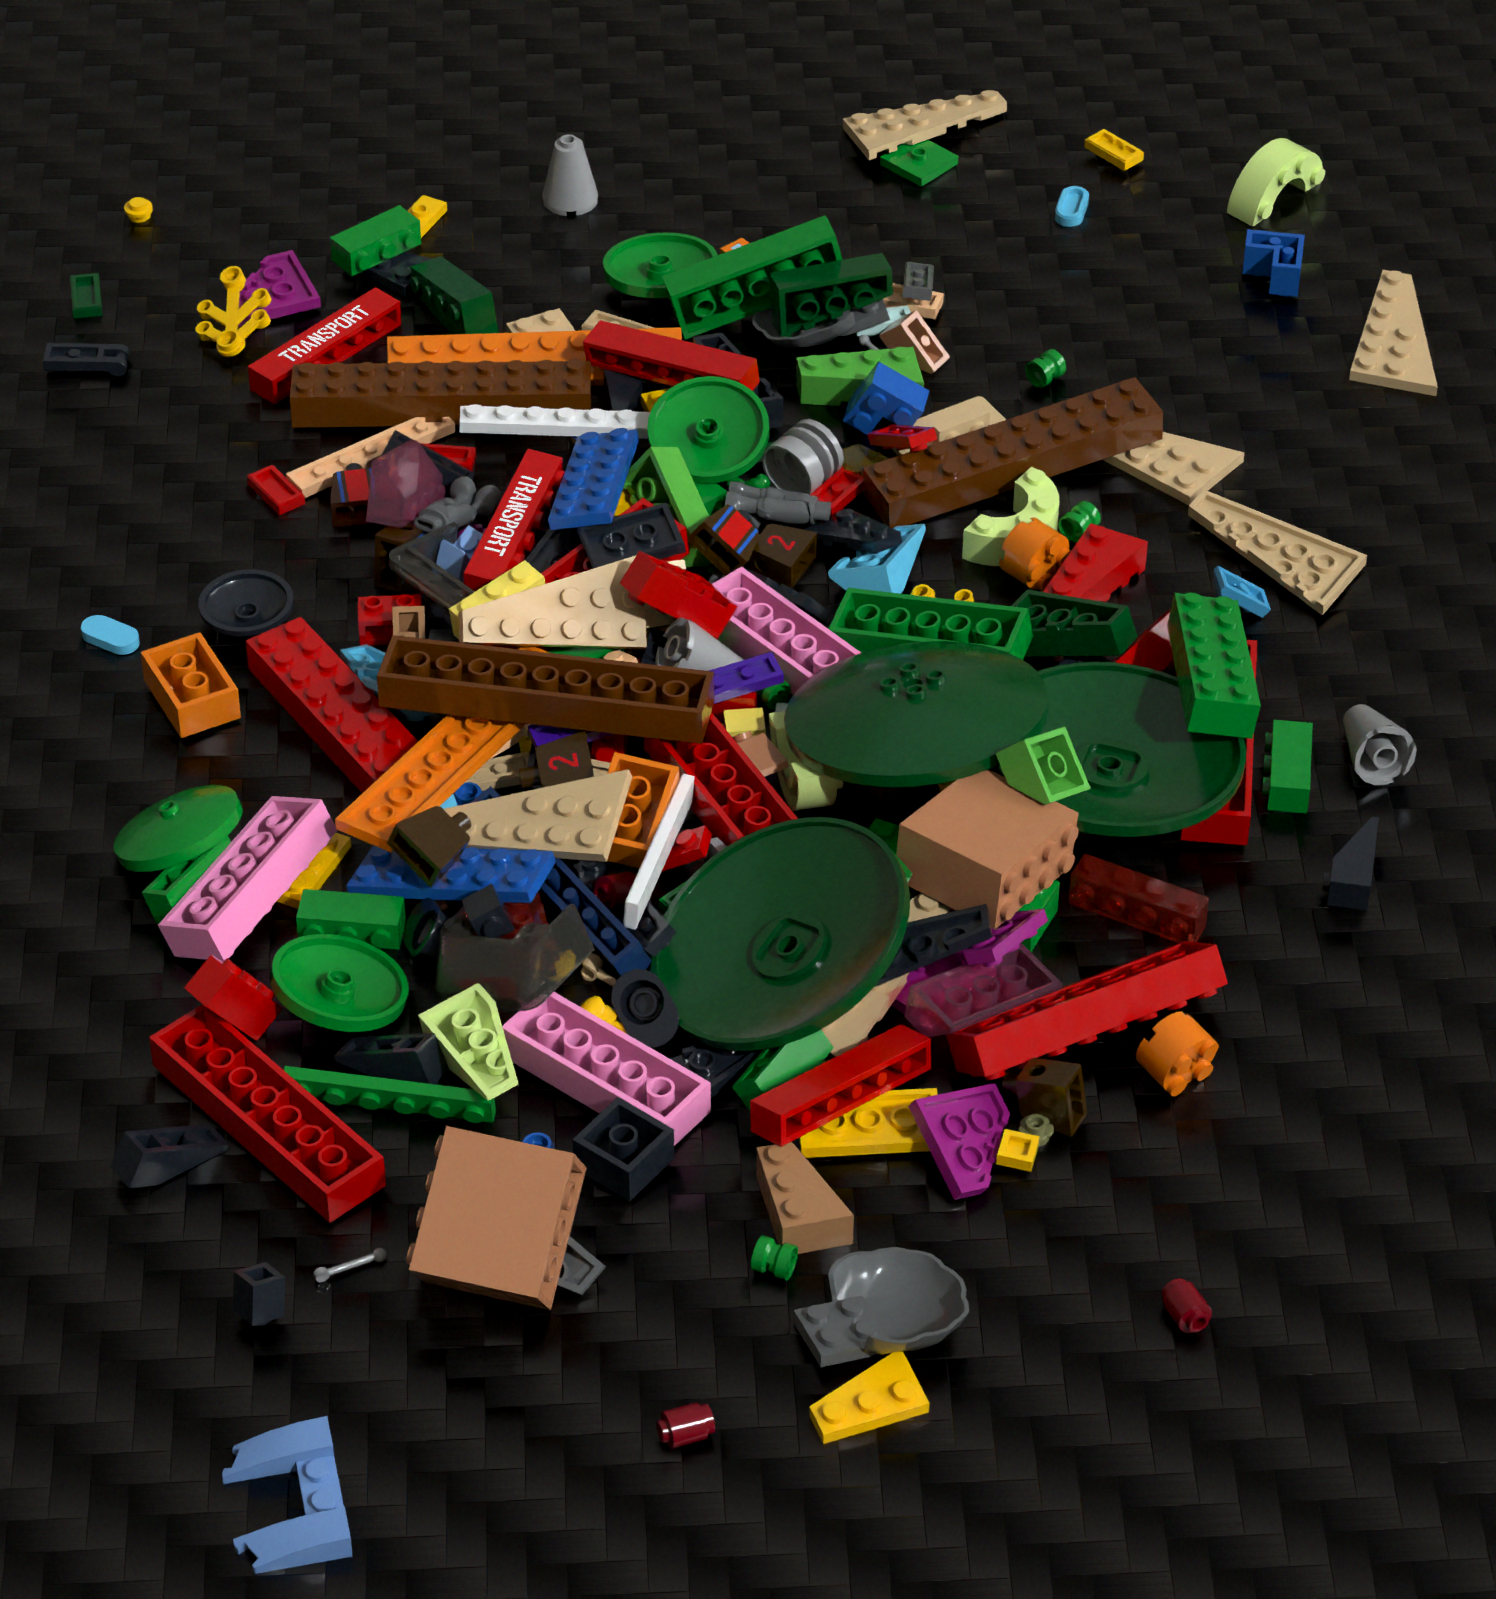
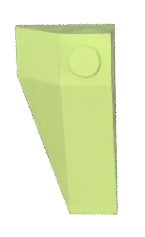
(473, 1041)

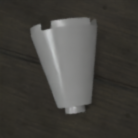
(569, 179)
(693, 648)
(1377, 745)

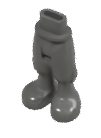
(777, 504)
(461, 508)

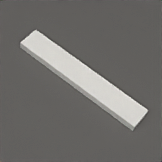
(658, 851)

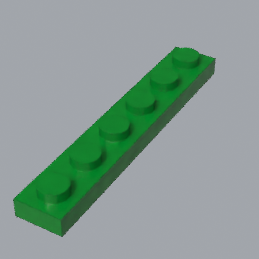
(395, 1095)

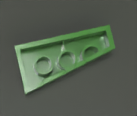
(837, 376)
(662, 478)

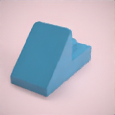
(1249, 596)

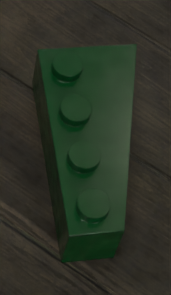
(827, 290)
(454, 297)
(1076, 625)

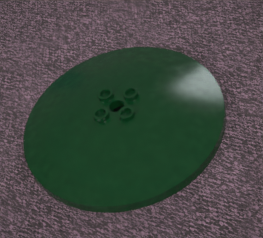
(915, 713)
(1137, 725)
(787, 885)

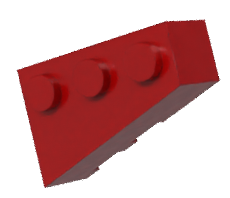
(677, 593)
(234, 996)

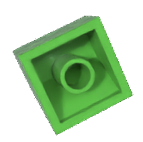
(1044, 767)

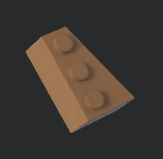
(800, 1201)

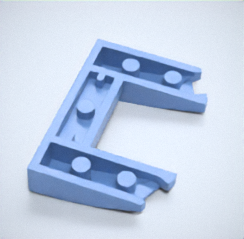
(324, 1528)

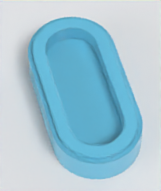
(1071, 206)
(110, 634)

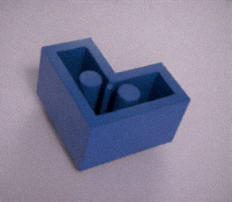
(1277, 257)
(887, 396)

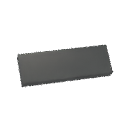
(918, 281)

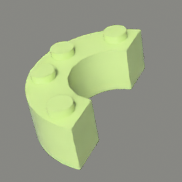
(1267, 174)
(1033, 497)
(800, 784)

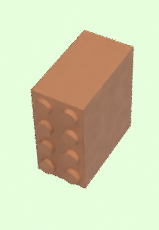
(986, 845)
(496, 1217)

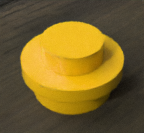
(138, 209)

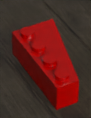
(1099, 564)

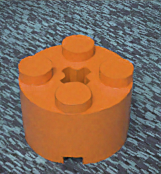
(1034, 553)
(1177, 1052)

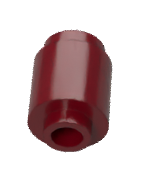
(614, 889)
(1186, 1305)
(685, 1424)

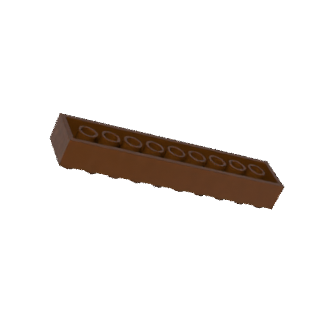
(401, 391)
(997, 455)
(546, 689)

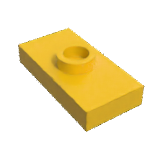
(1114, 149)
(428, 212)

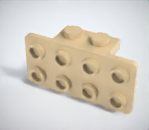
(959, 419)

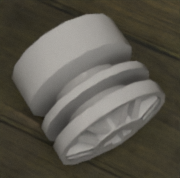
(803, 457)

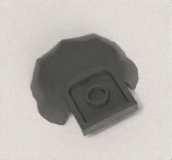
(825, 330)
(883, 1306)

